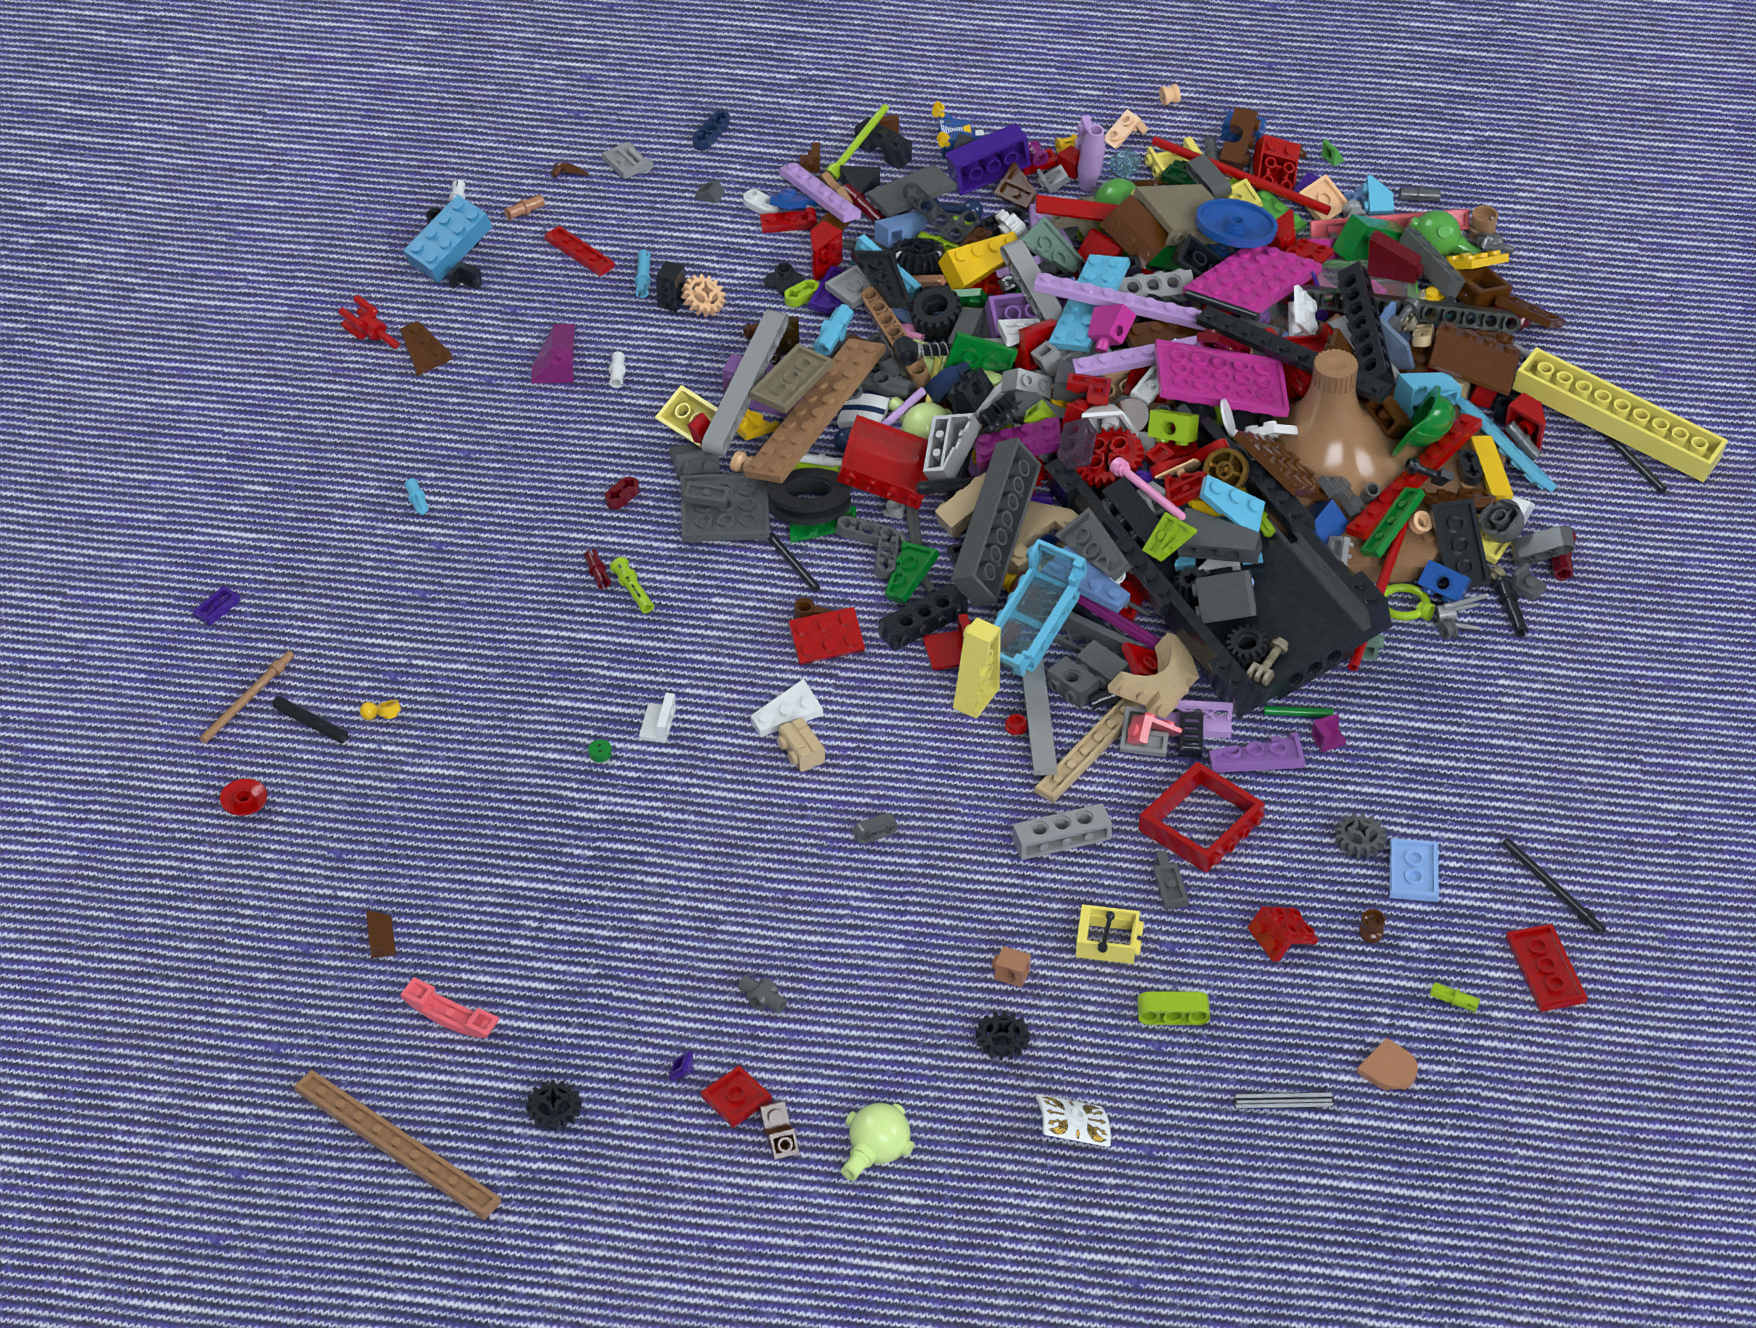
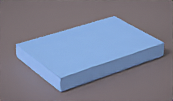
(1413, 870)

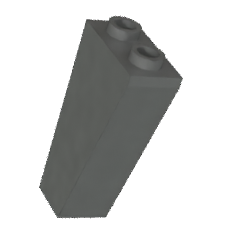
(1220, 540)

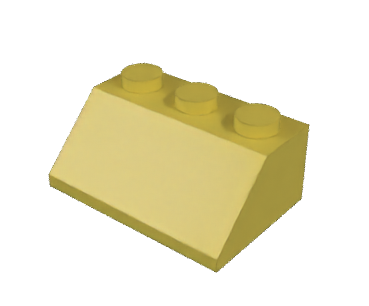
(682, 409)

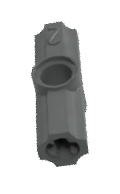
(888, 385)

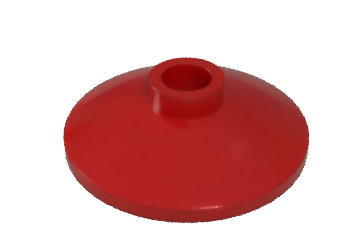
(243, 797)

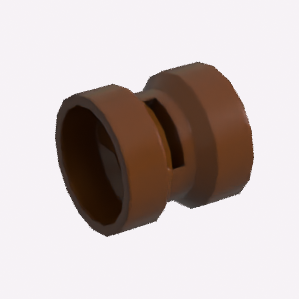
(1372, 925)

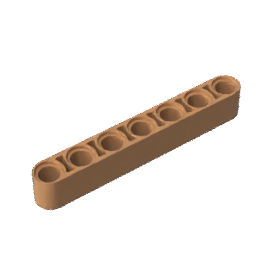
(891, 330)

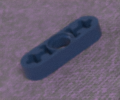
(717, 121)

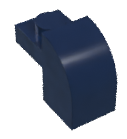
(942, 383)

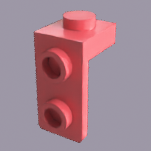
(1141, 724)

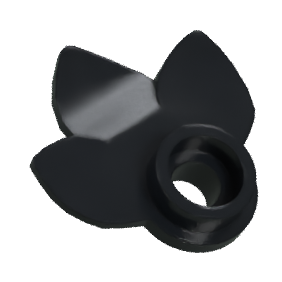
(783, 278)

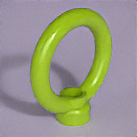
(1424, 608)

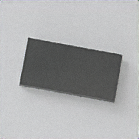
(890, 197)

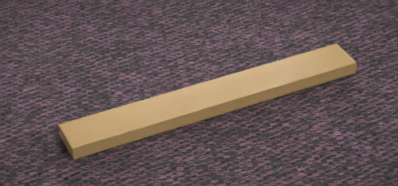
(1084, 752)

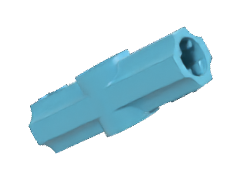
(833, 330)

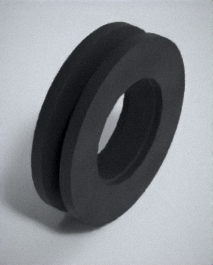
(809, 511)

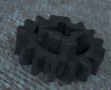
(1003, 1035)
(541, 1105)

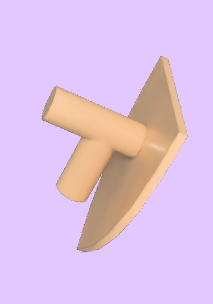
(1187, 467)

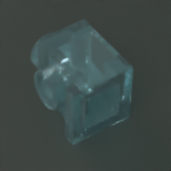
(1124, 163)

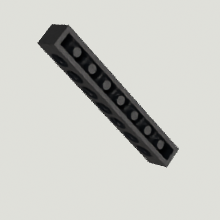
(1365, 323)

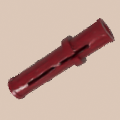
(862, 204)

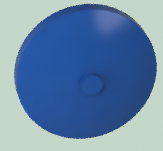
(1236, 223)

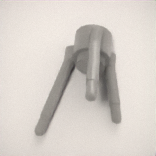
(1450, 610)

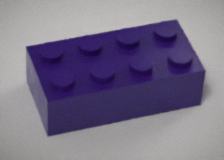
(987, 158)

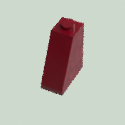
(1393, 260)

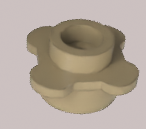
(1409, 324)

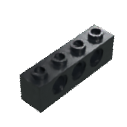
(922, 617)

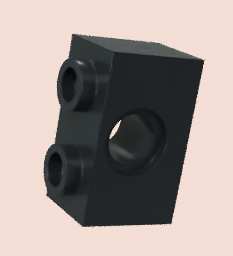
(669, 284)
(970, 391)

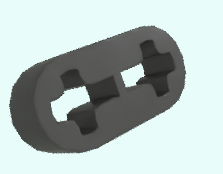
(875, 828)

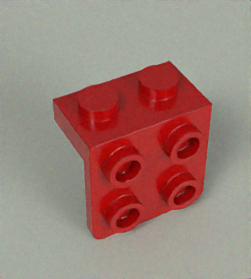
(1311, 250)
(946, 648)
(1279, 928)

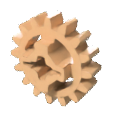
(703, 295)

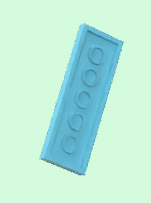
(1074, 322)
(1507, 447)

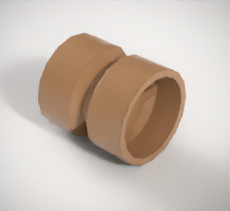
(1483, 220)

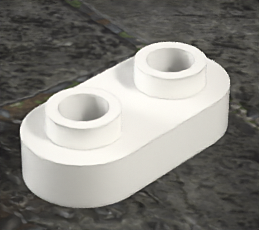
(759, 202)

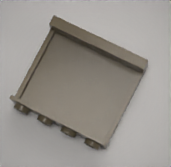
(1175, 209)

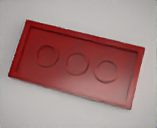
(1546, 967)

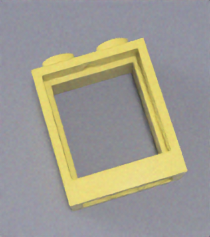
(1123, 919)

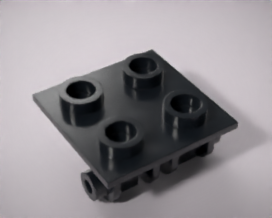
(1004, 409)

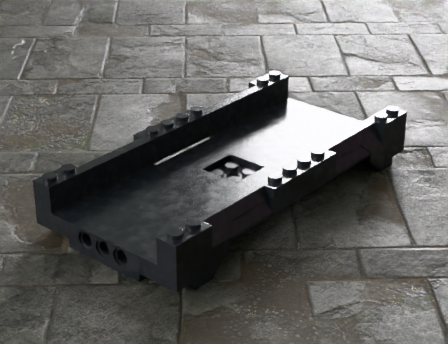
(1298, 589)

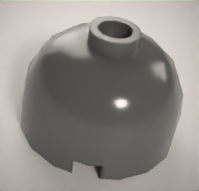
(1502, 521)

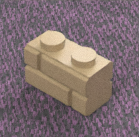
(801, 744)

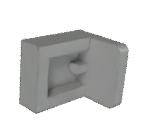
(1053, 179)

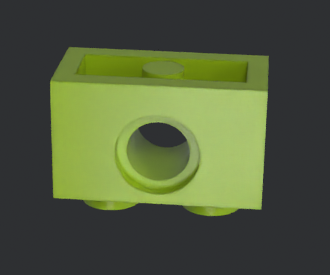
(1185, 424)

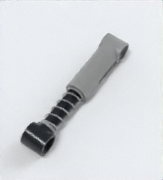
(909, 351)

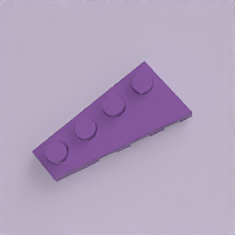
(1270, 755)

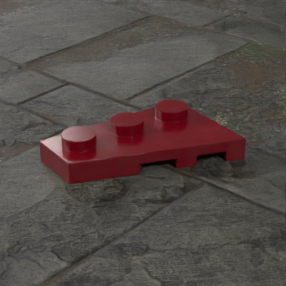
(1211, 339)

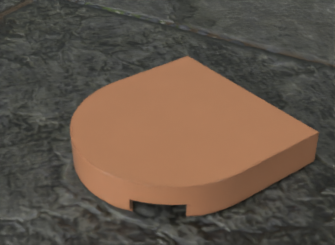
(1389, 1067)

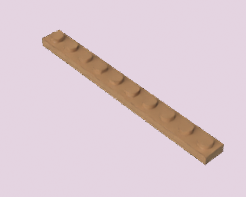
(398, 1145)

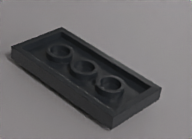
(1460, 540)

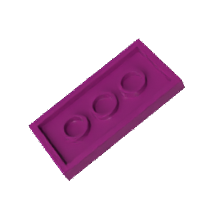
(1038, 437)

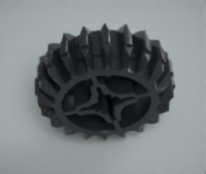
(918, 255)

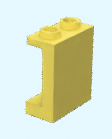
(1160, 161)

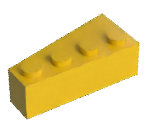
(974, 261)

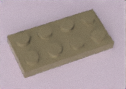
(791, 378)

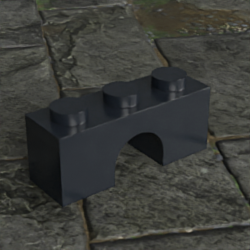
(895, 147)

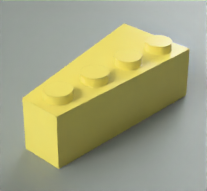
(978, 668)

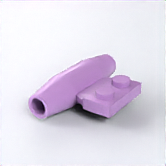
(1092, 149)

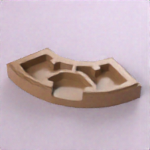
(827, 179)

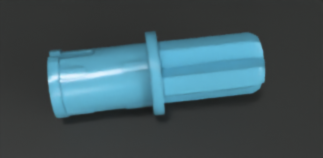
(416, 496)

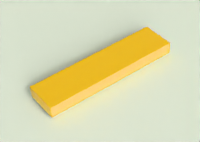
(1492, 468)

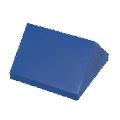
(1328, 519)

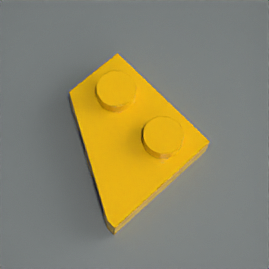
(754, 425)

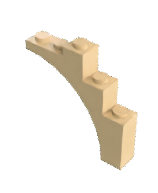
(1163, 690)

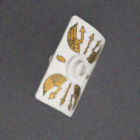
(1074, 1120)

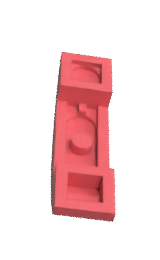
(446, 1012)

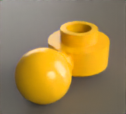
(385, 709)

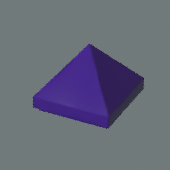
(682, 1066)

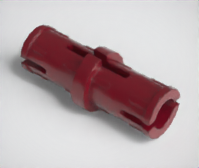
(597, 568)

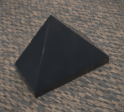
(860, 177)

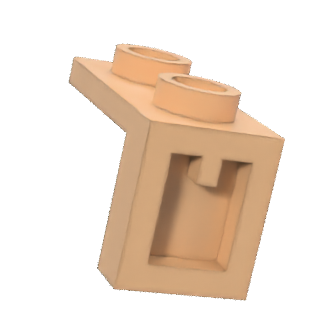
(1123, 128)

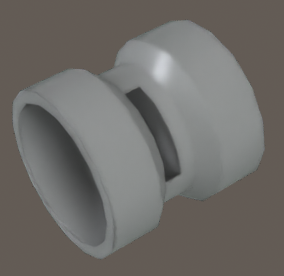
(1353, 207)

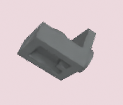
(1526, 584)

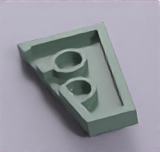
(1051, 246)

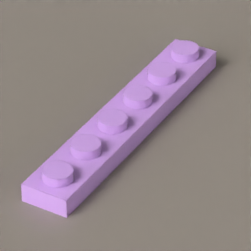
(820, 192)
(1122, 359)

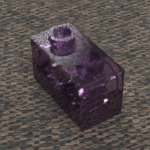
(1077, 443)

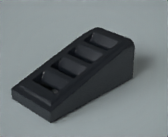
(1191, 750)

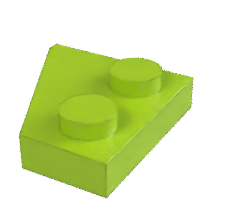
(1168, 537)

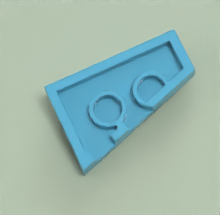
(1233, 503)

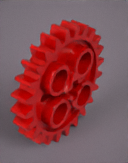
(1122, 445)

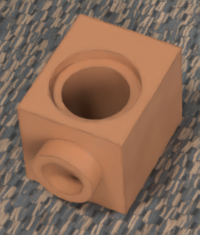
(1011, 966)

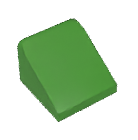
(1330, 153)

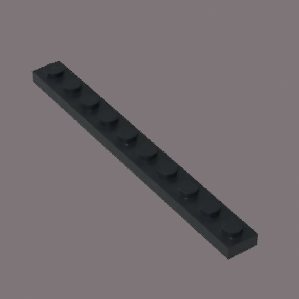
(1282, 349)

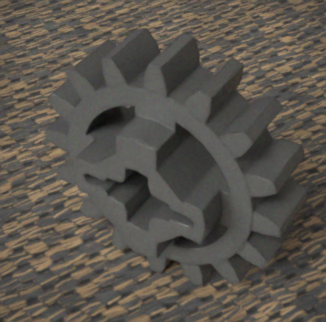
(1360, 835)

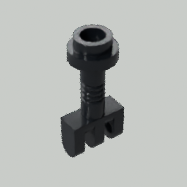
(1437, 477)

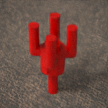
(367, 323)

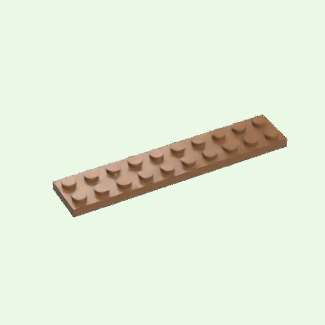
(814, 411)

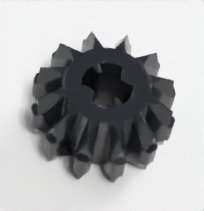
(1184, 582)

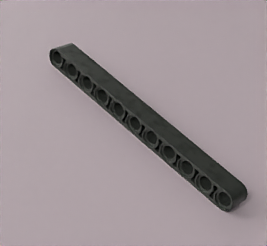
(1437, 315)

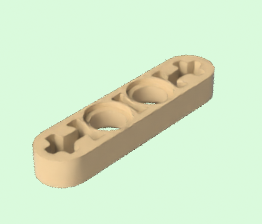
(1423, 334)

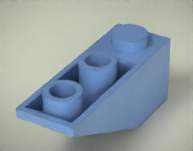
(899, 227)

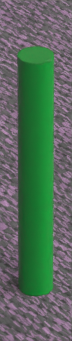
(1298, 711)

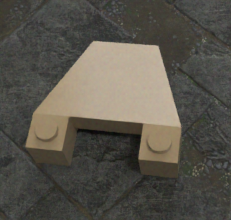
(1037, 522)

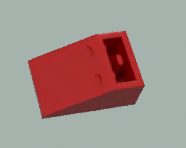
(1276, 161)

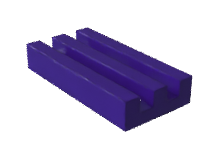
(219, 607)

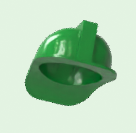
(1431, 421)

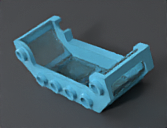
(1039, 605)

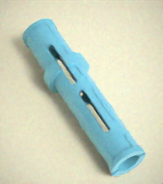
(643, 278)

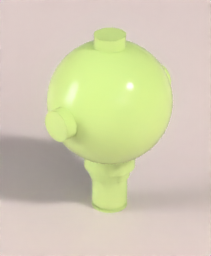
(919, 417)
(877, 1136)

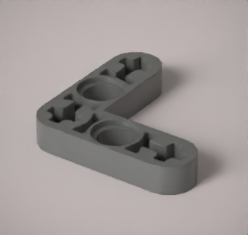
(877, 538)

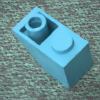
(1378, 197)

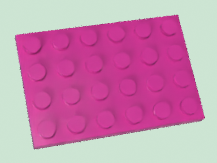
(1255, 277)
(1215, 374)

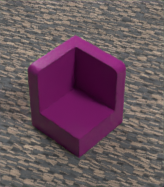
(1326, 733)

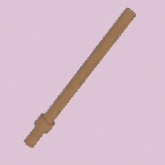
(274, 669)

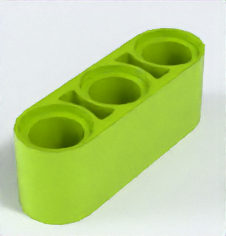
(1173, 1008)

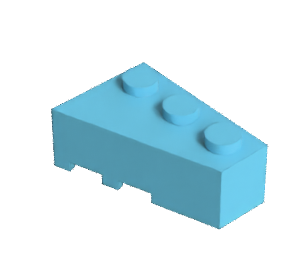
(1414, 387)

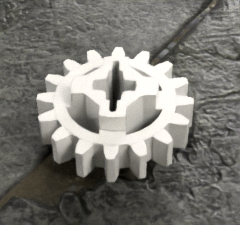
(1010, 223)

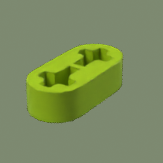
(800, 293)

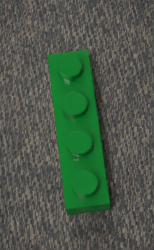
(1392, 522)

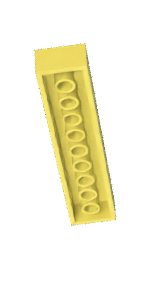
(1620, 414)

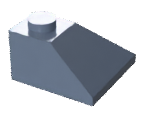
(1398, 348)

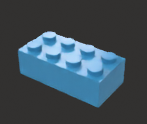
(447, 238)

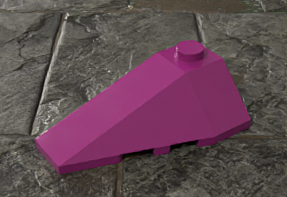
(556, 356)

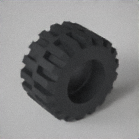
(932, 301)

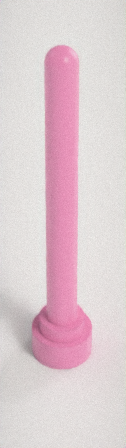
(1121, 468)

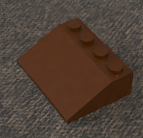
(1474, 358)

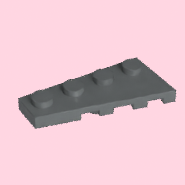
(1094, 543)

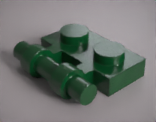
(1177, 174)

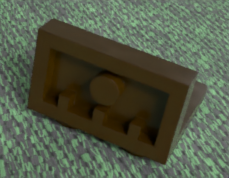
(789, 339)

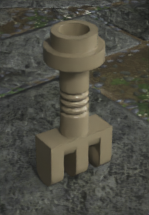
(1263, 671)

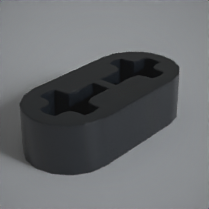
(1474, 467)

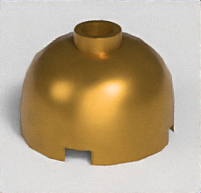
(1227, 466)

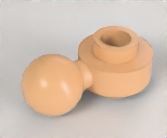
(1424, 521)

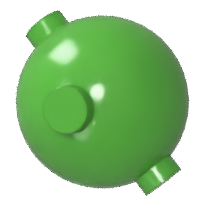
(1114, 191)
(1443, 233)

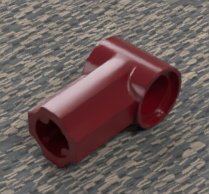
(1562, 566)

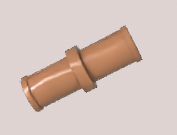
(524, 207)

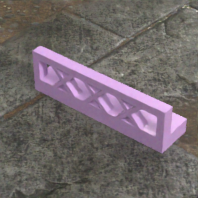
(1213, 725)

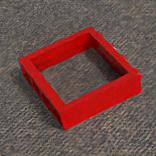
(1151, 817)

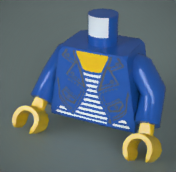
(950, 127)

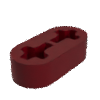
(619, 495)

